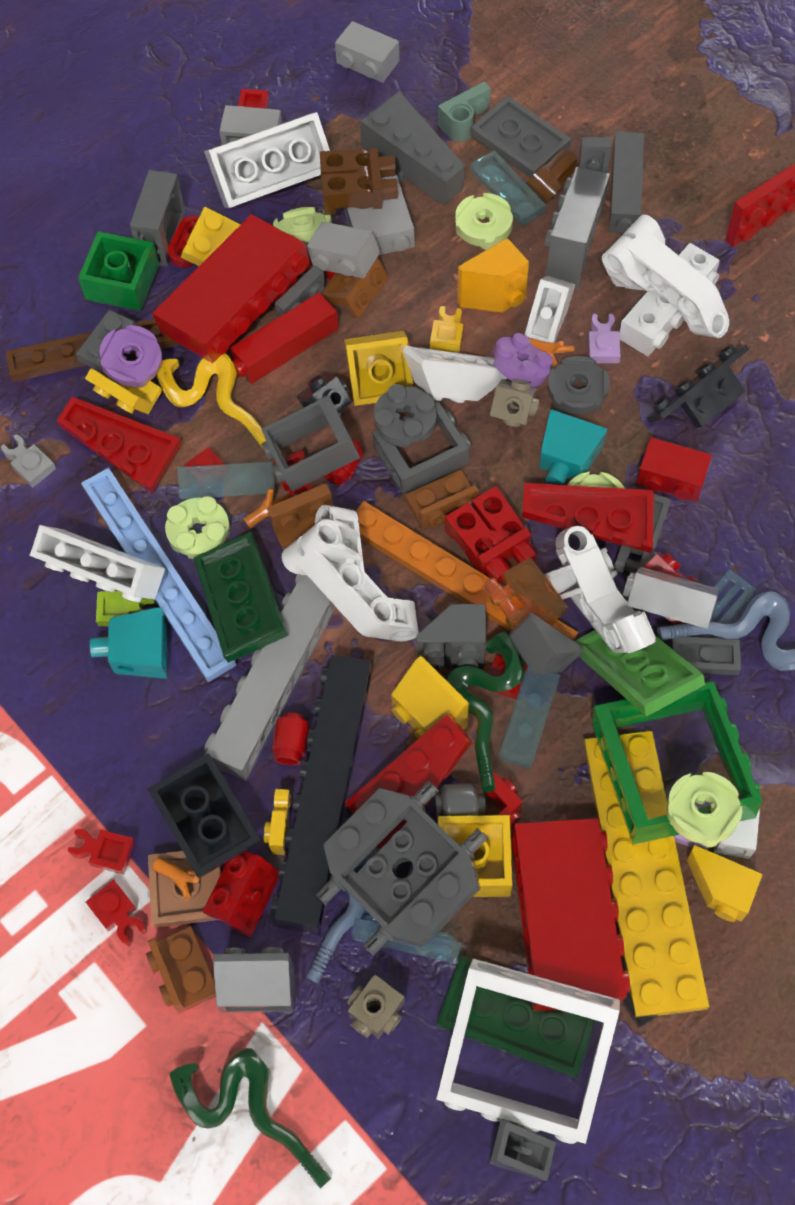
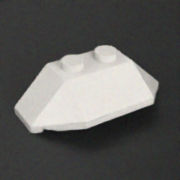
(452, 374)

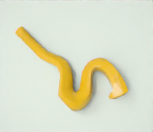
(226, 379)

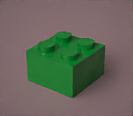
(119, 271)

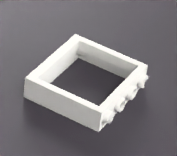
(545, 993)

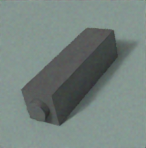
(626, 180)

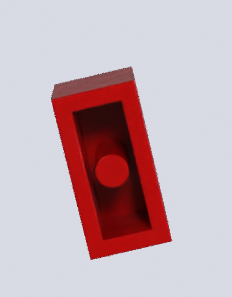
(673, 469)

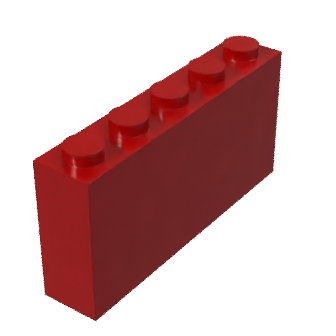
(231, 288)
(568, 906)

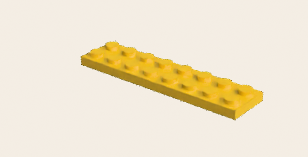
(648, 889)

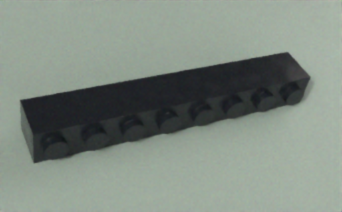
(324, 793)

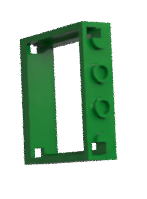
(726, 737)

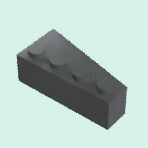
(416, 147)
(575, 224)

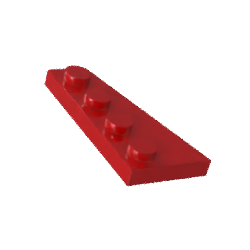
(124, 443)
(607, 513)
(426, 760)

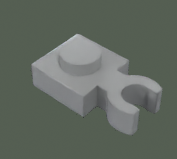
(30, 462)

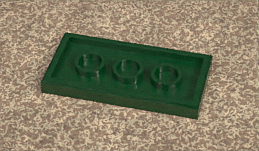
(240, 597)
(509, 1025)

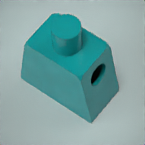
(569, 447)
(135, 644)

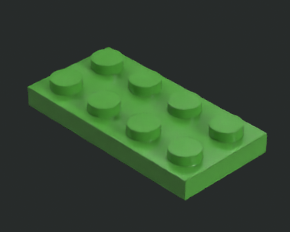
(644, 677)

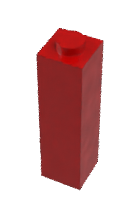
(284, 338)

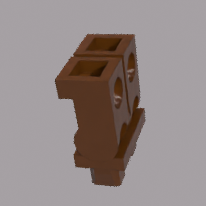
(355, 179)

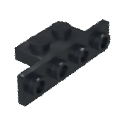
(706, 393)

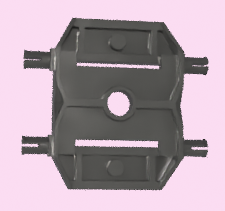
(410, 907)

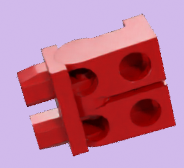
(490, 534)

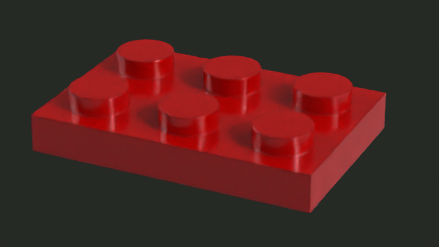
(762, 207)

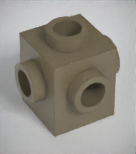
(506, 400)
(380, 995)

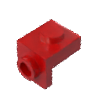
(506, 799)

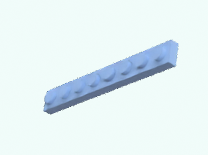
(173, 595)

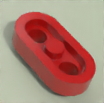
(180, 240)

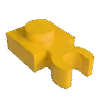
(447, 332)
(276, 830)

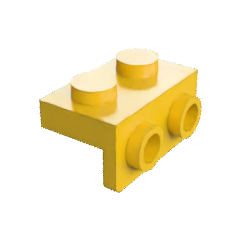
(128, 396)

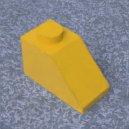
(724, 883)

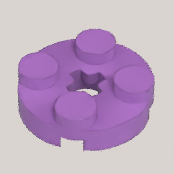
(521, 360)
(125, 372)

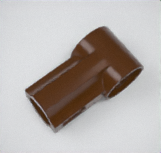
(550, 177)

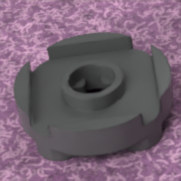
(410, 400)
(573, 400)

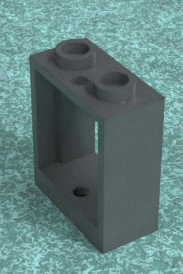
(158, 212)
(300, 425)
(410, 479)

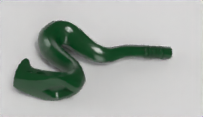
(466, 676)
(243, 1064)

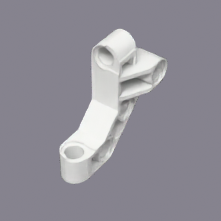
(645, 263)
(334, 562)
(589, 582)

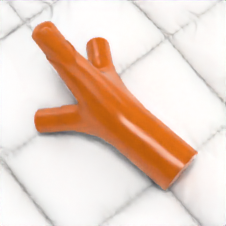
(551, 348)
(262, 513)
(176, 873)

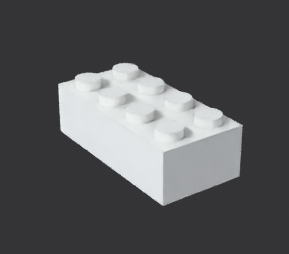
(268, 160)

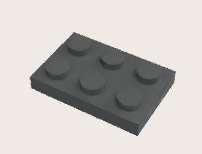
(519, 136)

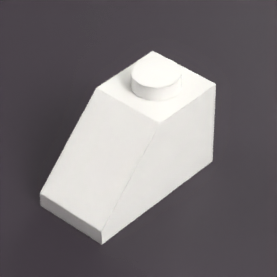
(549, 309)

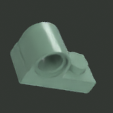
(458, 113)

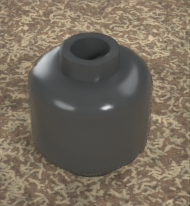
(458, 801)

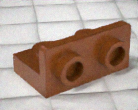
(356, 291)
(440, 498)
(297, 514)
(183, 970)

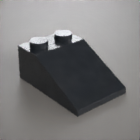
(204, 815)

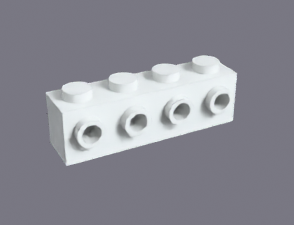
(654, 317)
(98, 563)

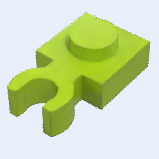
(114, 605)

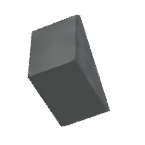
(543, 646)
(522, 1151)

